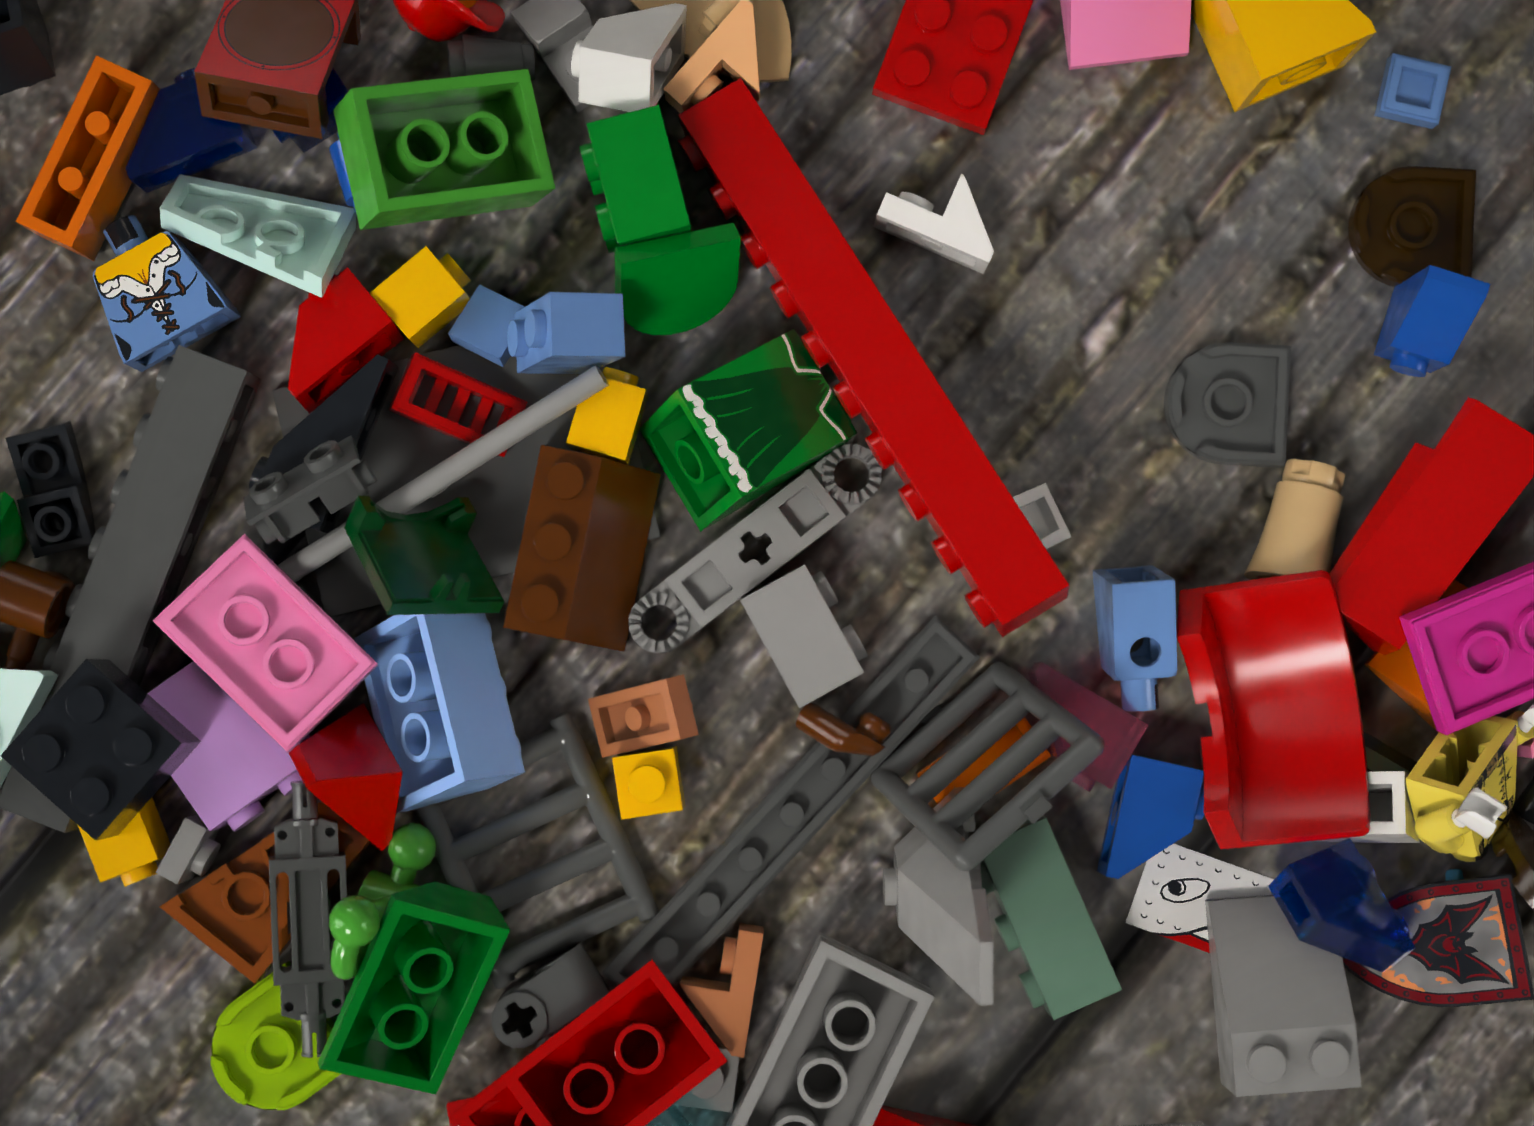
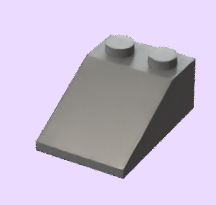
(1277, 1004)

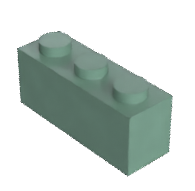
(1047, 922)

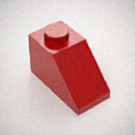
(337, 339)

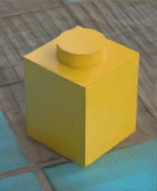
(423, 295)
(610, 419)
(648, 782)
(133, 851)

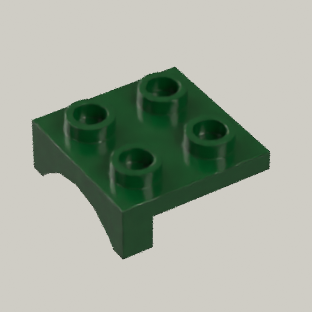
(423, 559)

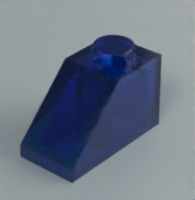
(181, 139)

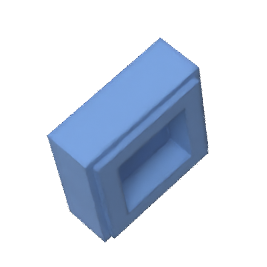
(1412, 91)
(485, 325)

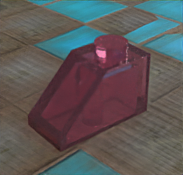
(1116, 727)

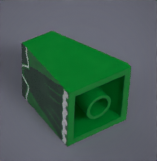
(746, 428)

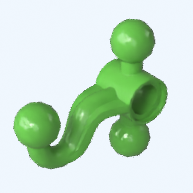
(358, 917)

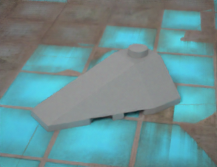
(943, 909)

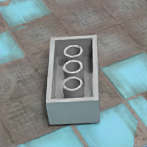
(834, 1042)

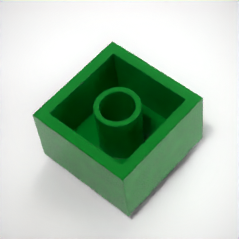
(639, 178)

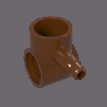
(34, 605)

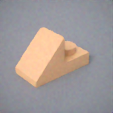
(727, 49)

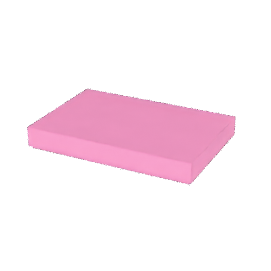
(265, 643)

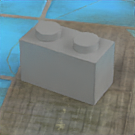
(803, 634)

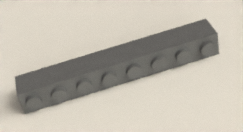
(148, 535)

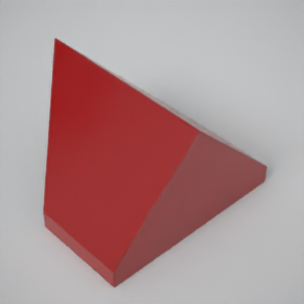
(353, 774)

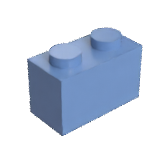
(567, 333)

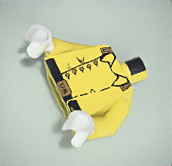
(1468, 784)

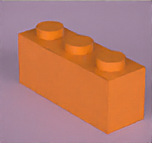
(85, 169)

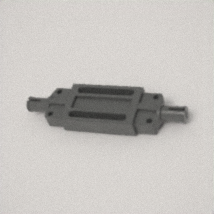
(306, 852)

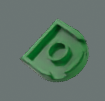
(678, 279)

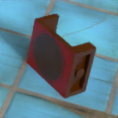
(273, 62)

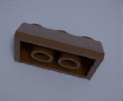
(582, 548)

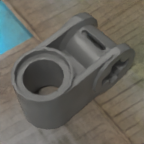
(556, 991)

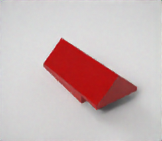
(1431, 522)
(607, 1066)

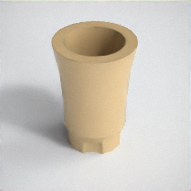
(1300, 521)

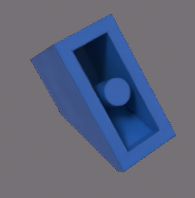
(1429, 320)
(1148, 812)

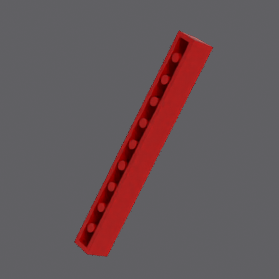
(873, 359)

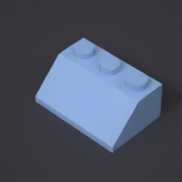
(441, 705)

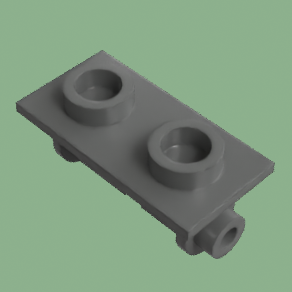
(281, 502)

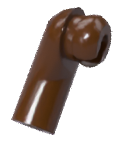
(840, 736)

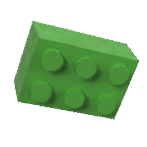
(443, 148)

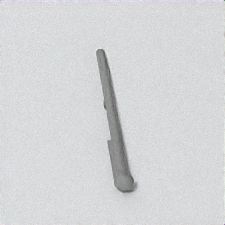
(455, 467)

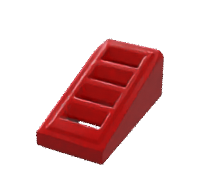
(443, 375)

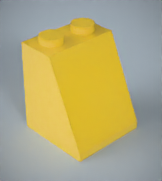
(1277, 43)

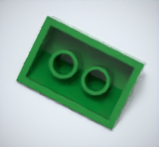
(417, 987)

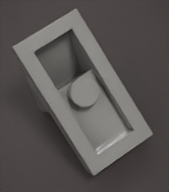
(553, 31)

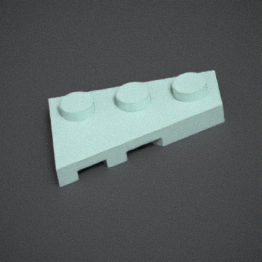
(263, 229)

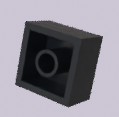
(100, 748)

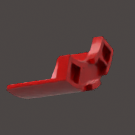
(1280, 709)

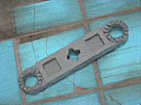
(792, 522)

